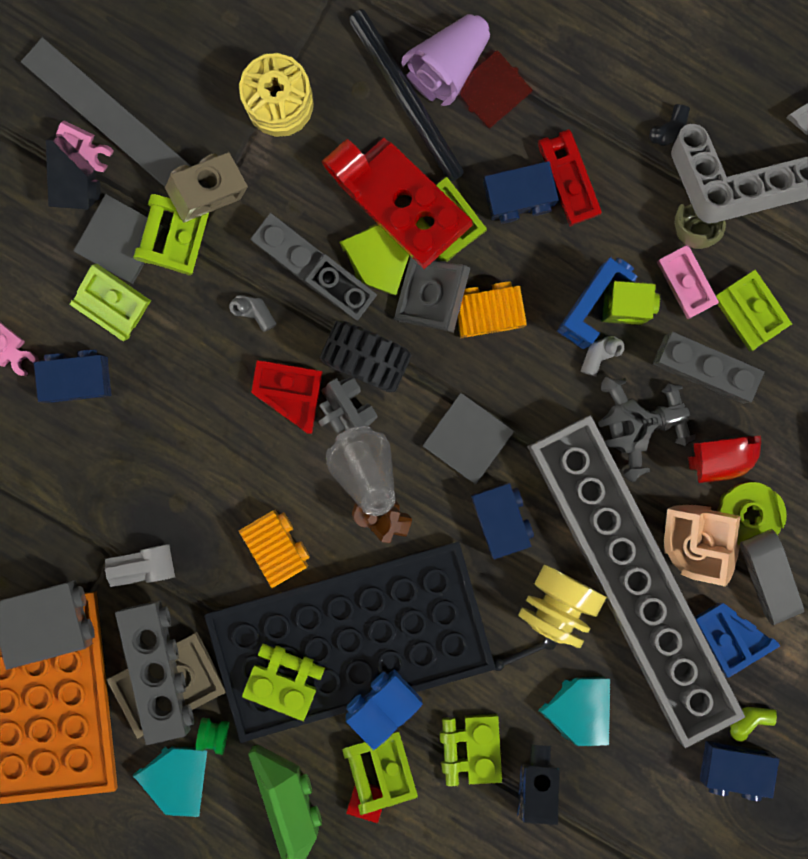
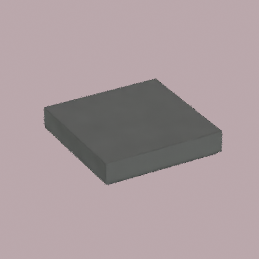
(113, 238)
(432, 294)
(468, 438)

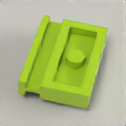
(110, 302)
(752, 310)

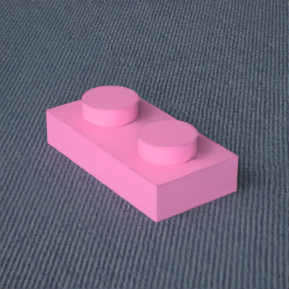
(687, 282)

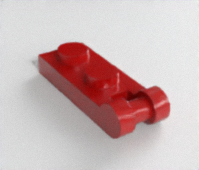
(570, 178)

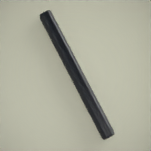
(406, 95)

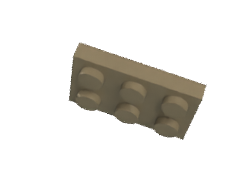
(200, 674)

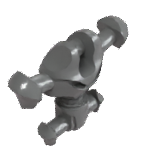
(633, 425)

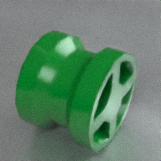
(212, 736)

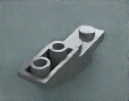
(313, 267)

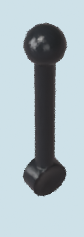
(547, 643)

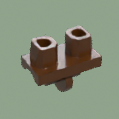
(384, 525)

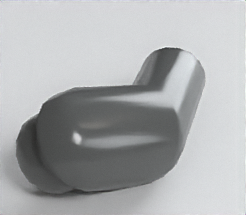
(254, 308)

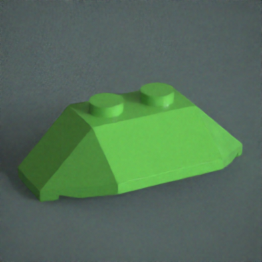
(286, 802)

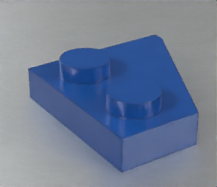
(733, 639)

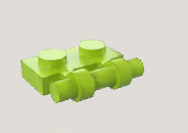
(280, 691)
(482, 746)

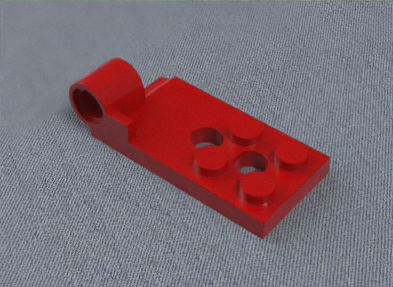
(382, 177)

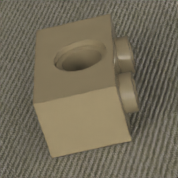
(194, 200)

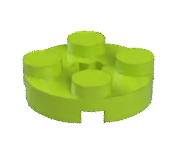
(761, 498)

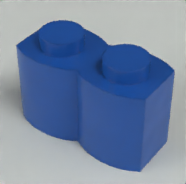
(383, 708)

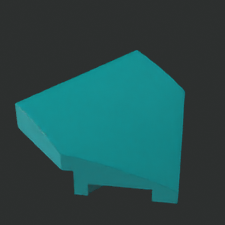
(581, 711)
(175, 780)

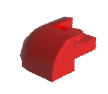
(725, 458)

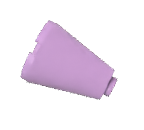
(447, 58)

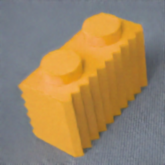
(491, 310)
(274, 547)

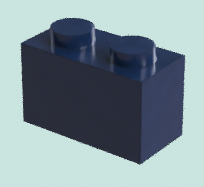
(520, 192)
(72, 378)
(502, 521)
(739, 771)

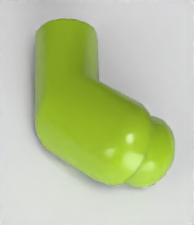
(753, 717)

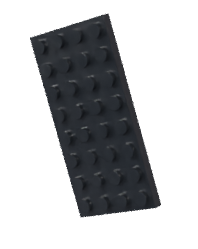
(383, 618)

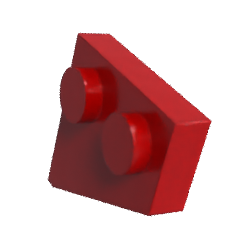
(289, 391)

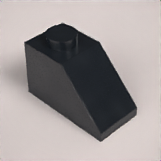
(69, 176)

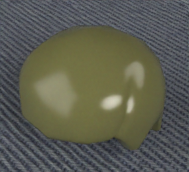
(695, 232)

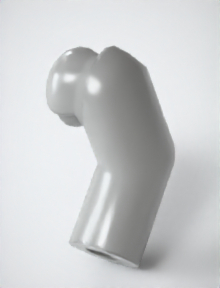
(599, 351)

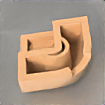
(702, 542)

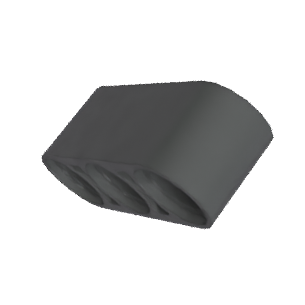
(772, 577)

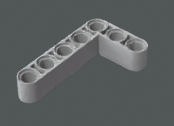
(727, 190)

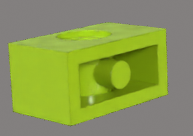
(630, 303)

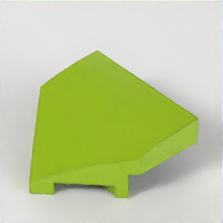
(376, 259)

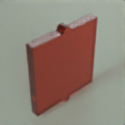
(494, 89)

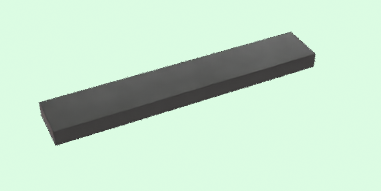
(102, 111)

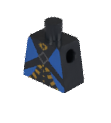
(540, 803)

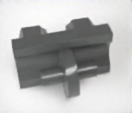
(340, 410)

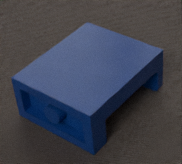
(573, 325)

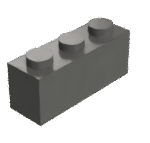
(708, 368)

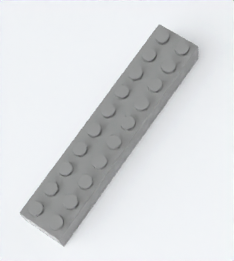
(636, 581)

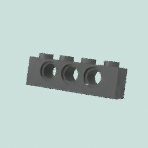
(155, 723)

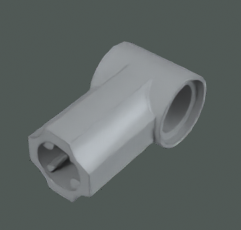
(148, 564)

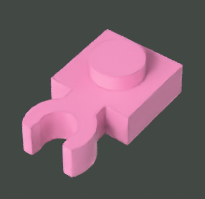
(81, 141)
(10, 350)

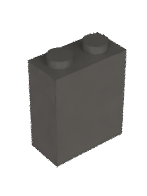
(44, 624)

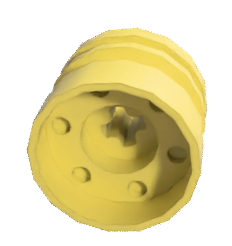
(290, 107)
(561, 607)

